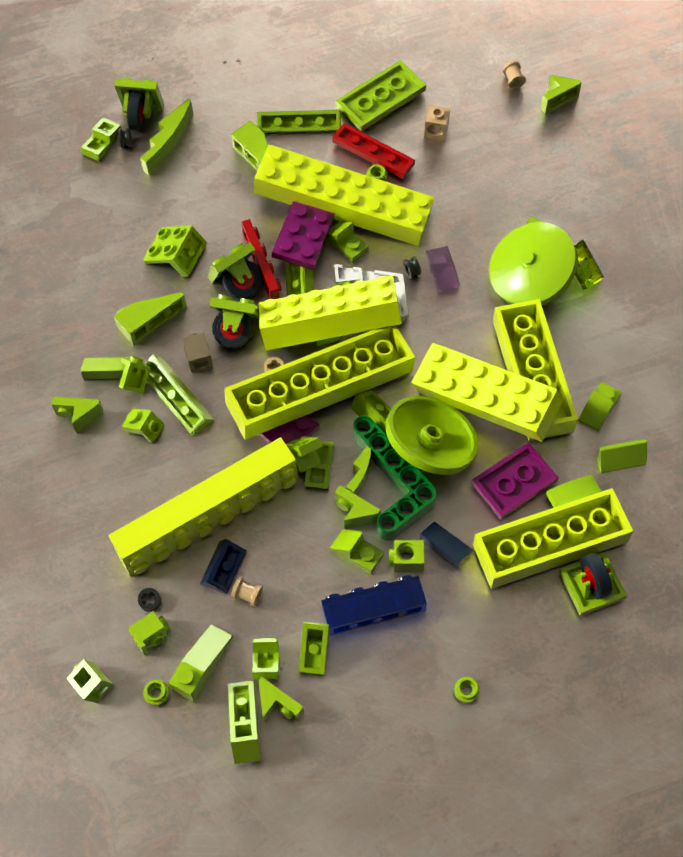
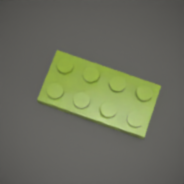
(381, 95)

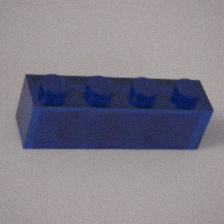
(373, 605)

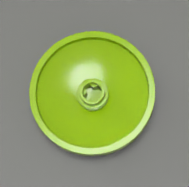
(533, 263)
(431, 435)

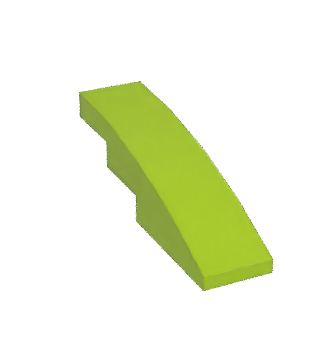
(170, 133)

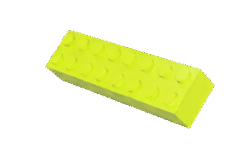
(348, 194)
(318, 380)
(205, 507)

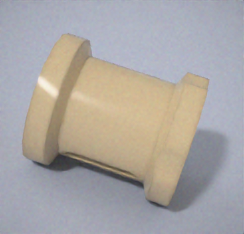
(514, 75)
(247, 591)

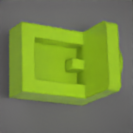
(143, 423)
(265, 658)

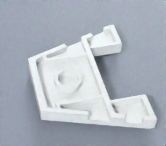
(357, 274)

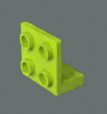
(178, 246)

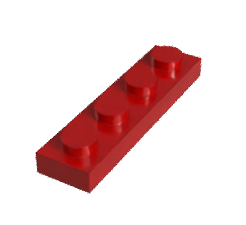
(373, 150)
(266, 267)

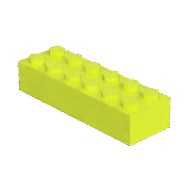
(329, 313)
(532, 354)
(488, 391)
(552, 538)

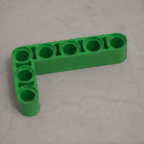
(396, 474)

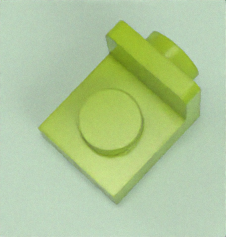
(134, 374)

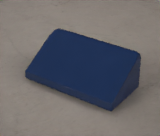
(445, 544)
(223, 566)

